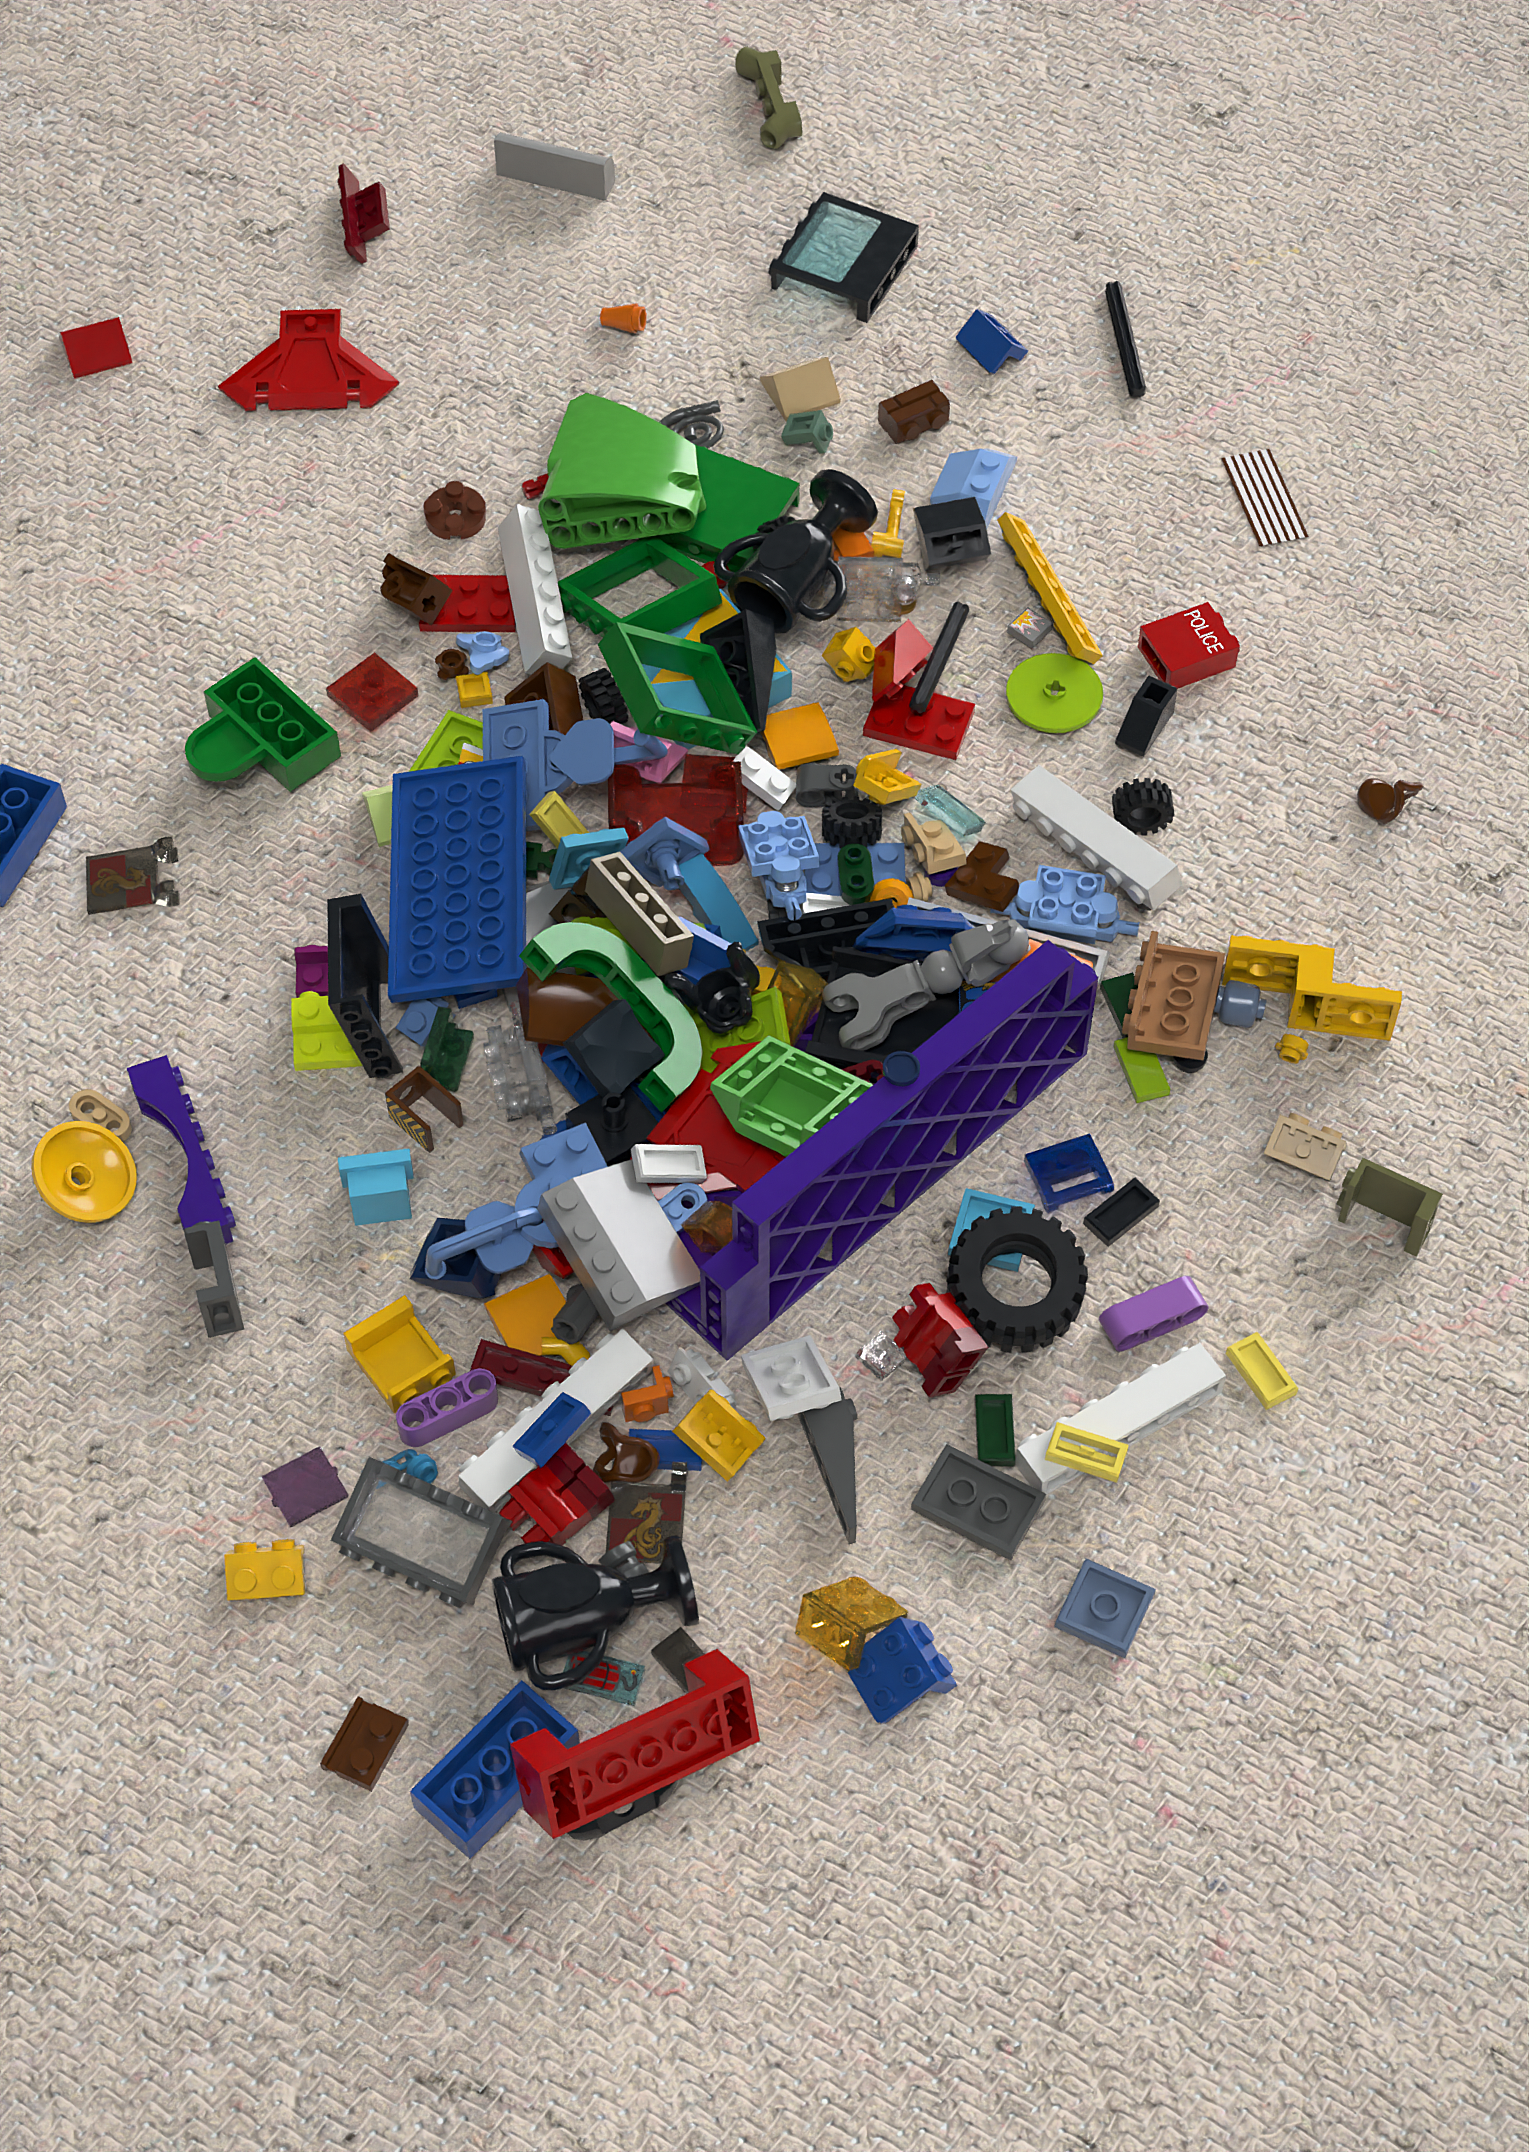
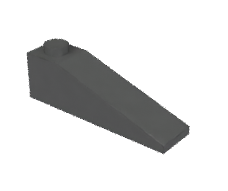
(832, 1444)

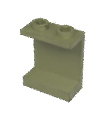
(1393, 1197)

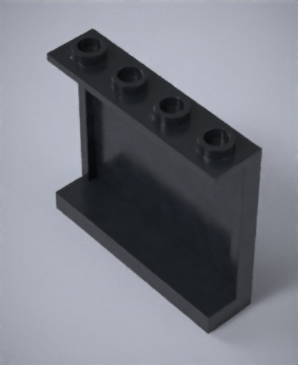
(355, 972)
(905, 1033)

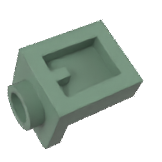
(808, 428)

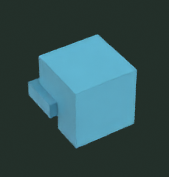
(378, 1185)

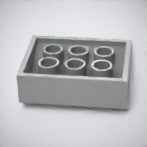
(618, 1242)

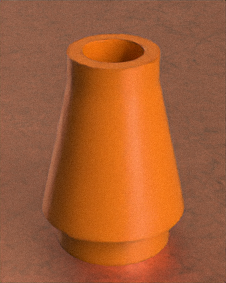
(625, 317)

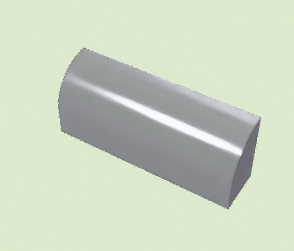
(554, 166)

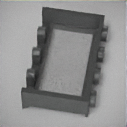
(419, 1532)

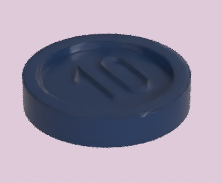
(901, 1068)

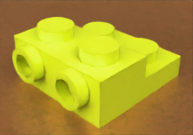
(318, 1036)

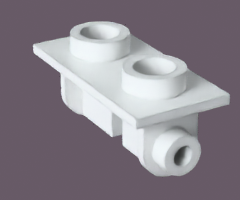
(693, 1376)

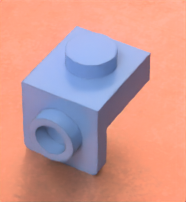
(419, 1017)

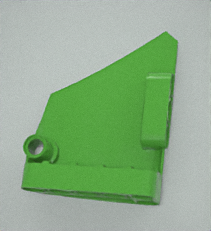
(614, 467)

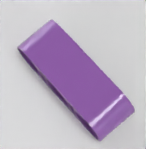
(1153, 1313)
(438, 1422)

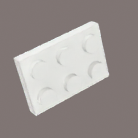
(791, 1378)

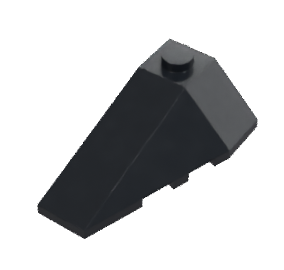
(748, 654)

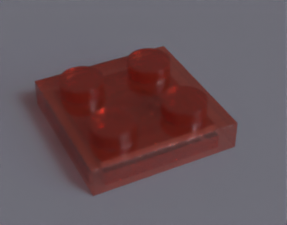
(372, 692)

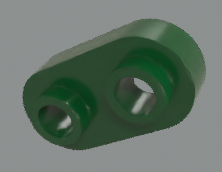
(855, 871)

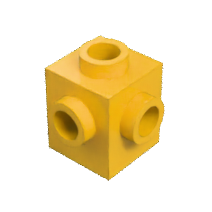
(850, 655)

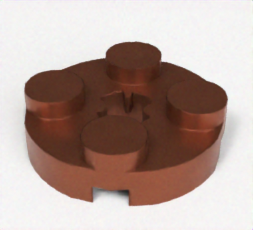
(455, 497)

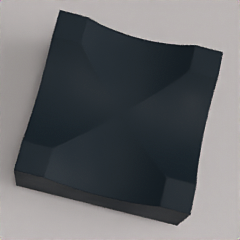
(613, 1048)

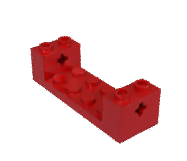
(640, 1756)

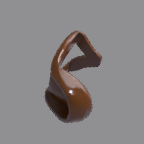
(1379, 797)
(633, 1457)

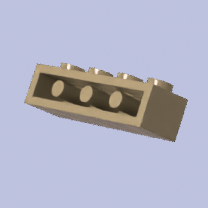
(639, 913)

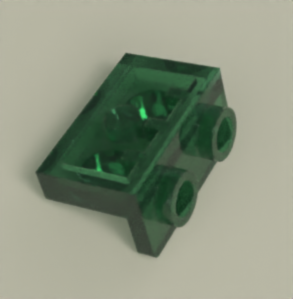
(446, 1050)

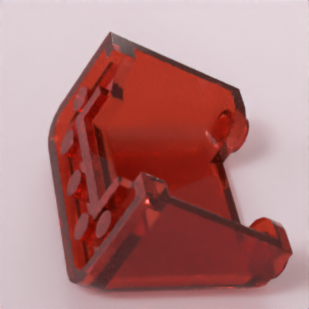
(705, 808)

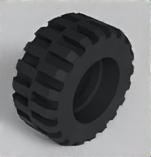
(1034, 1238)

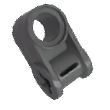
(823, 783)

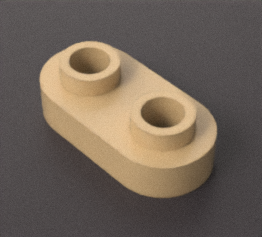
(104, 1112)

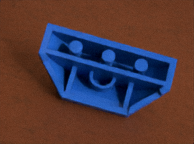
(912, 932)

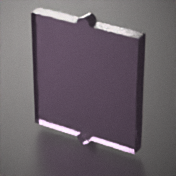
(305, 1486)

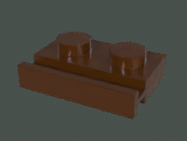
(364, 1744)

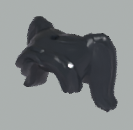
(721, 991)

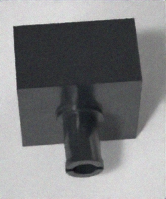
(615, 1123)

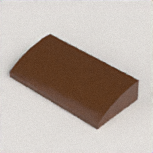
(559, 1005)

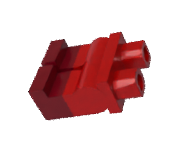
(938, 1339)
(557, 1498)

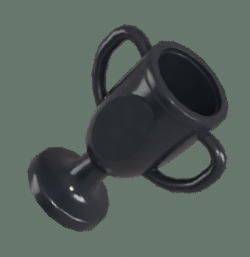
(797, 557)
(579, 1606)

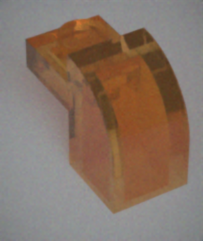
(710, 1226)

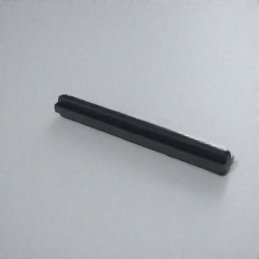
(1125, 339)
(939, 657)

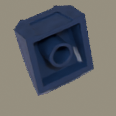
(463, 1272)

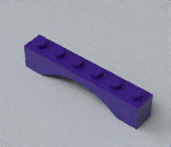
(160, 1099)

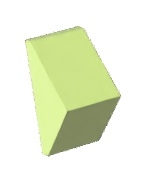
(379, 809)

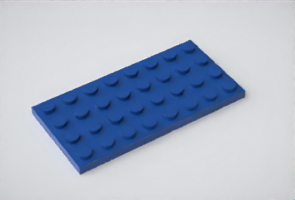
(457, 879)

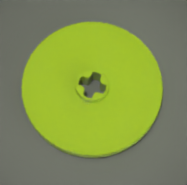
(1077, 696)

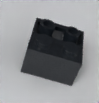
(951, 533)

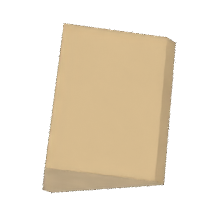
(802, 387)

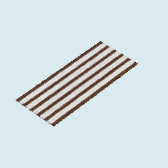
(1264, 497)

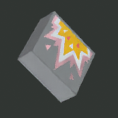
(1029, 627)

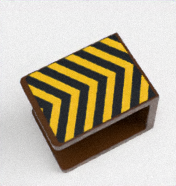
(432, 1091)

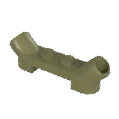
(783, 118)

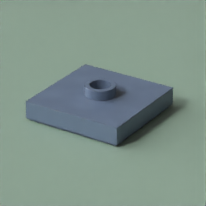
(1105, 1608)

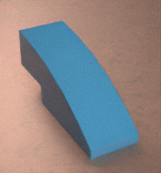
(714, 902)

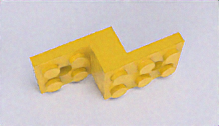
(1314, 999)

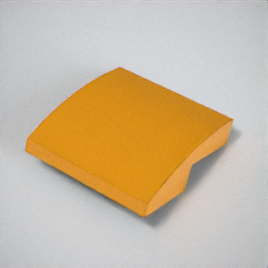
(799, 736)
(526, 1314)

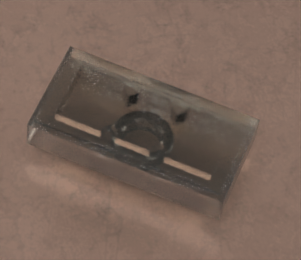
(675, 1652)

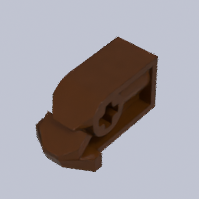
(413, 589)

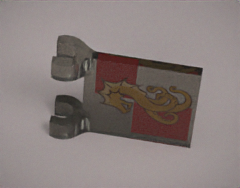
(130, 878)
(647, 1514)

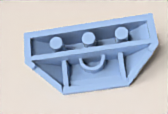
(977, 475)

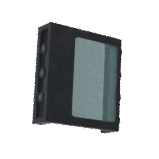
(847, 252)

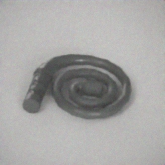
(695, 414)

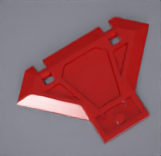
(309, 368)
(699, 1120)

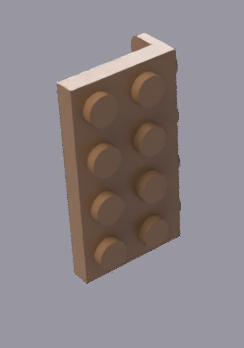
(1173, 999)

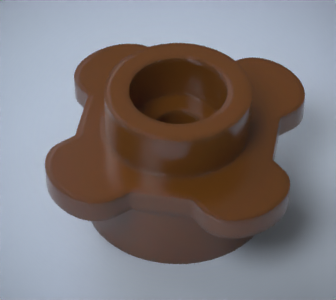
(451, 664)

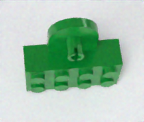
(263, 723)

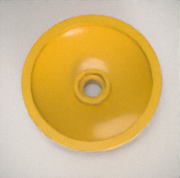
(95, 1159)

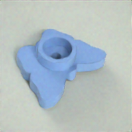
(483, 649)

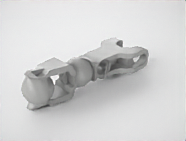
(881, 1000)

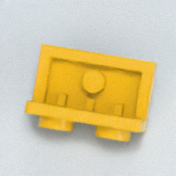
(882, 780)
(719, 1434)
(264, 1571)

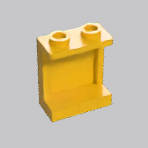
(398, 1354)

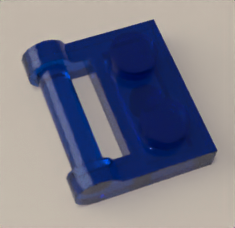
(1066, 1162)

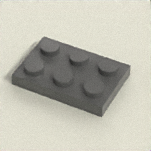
(978, 1502)

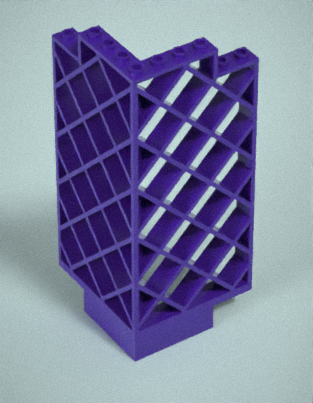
(888, 1138)

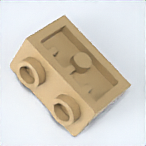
(932, 844)
(1305, 1146)

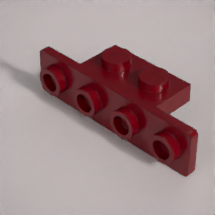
(363, 212)

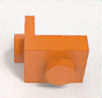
(648, 1401)

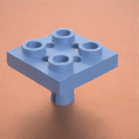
(661, 850)

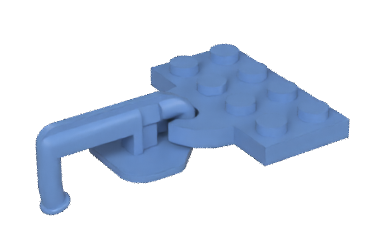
(581, 755)
(506, 1233)

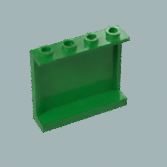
(736, 504)

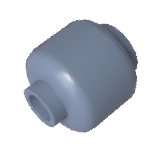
(1240, 1003)

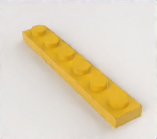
(1053, 595)

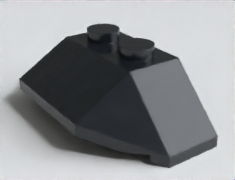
(812, 937)

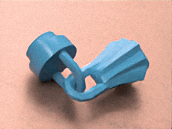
(417, 1465)

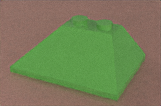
(783, 1094)

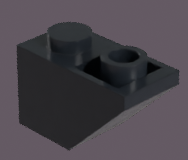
(1147, 715)

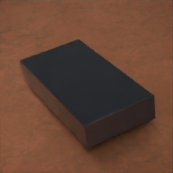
(1121, 1212)

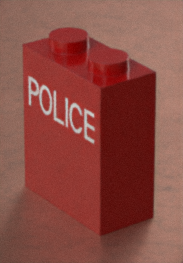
(1188, 646)

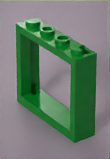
(695, 596)
(629, 647)

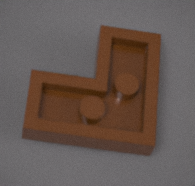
(979, 878)

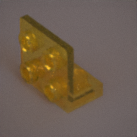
(840, 1617)

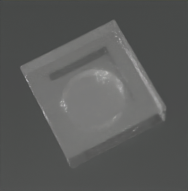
(881, 1356)

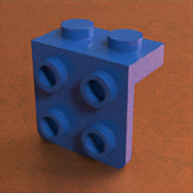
(900, 1669)

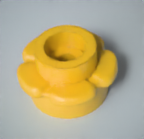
(1292, 1048)

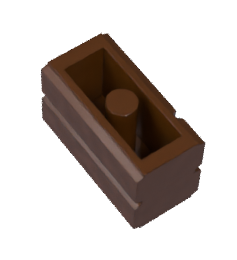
(914, 412)

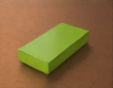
(1142, 1072)

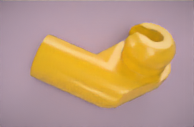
(570, 1352)

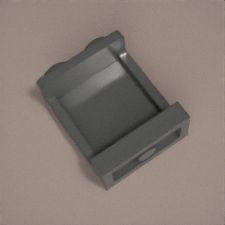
(217, 1303)

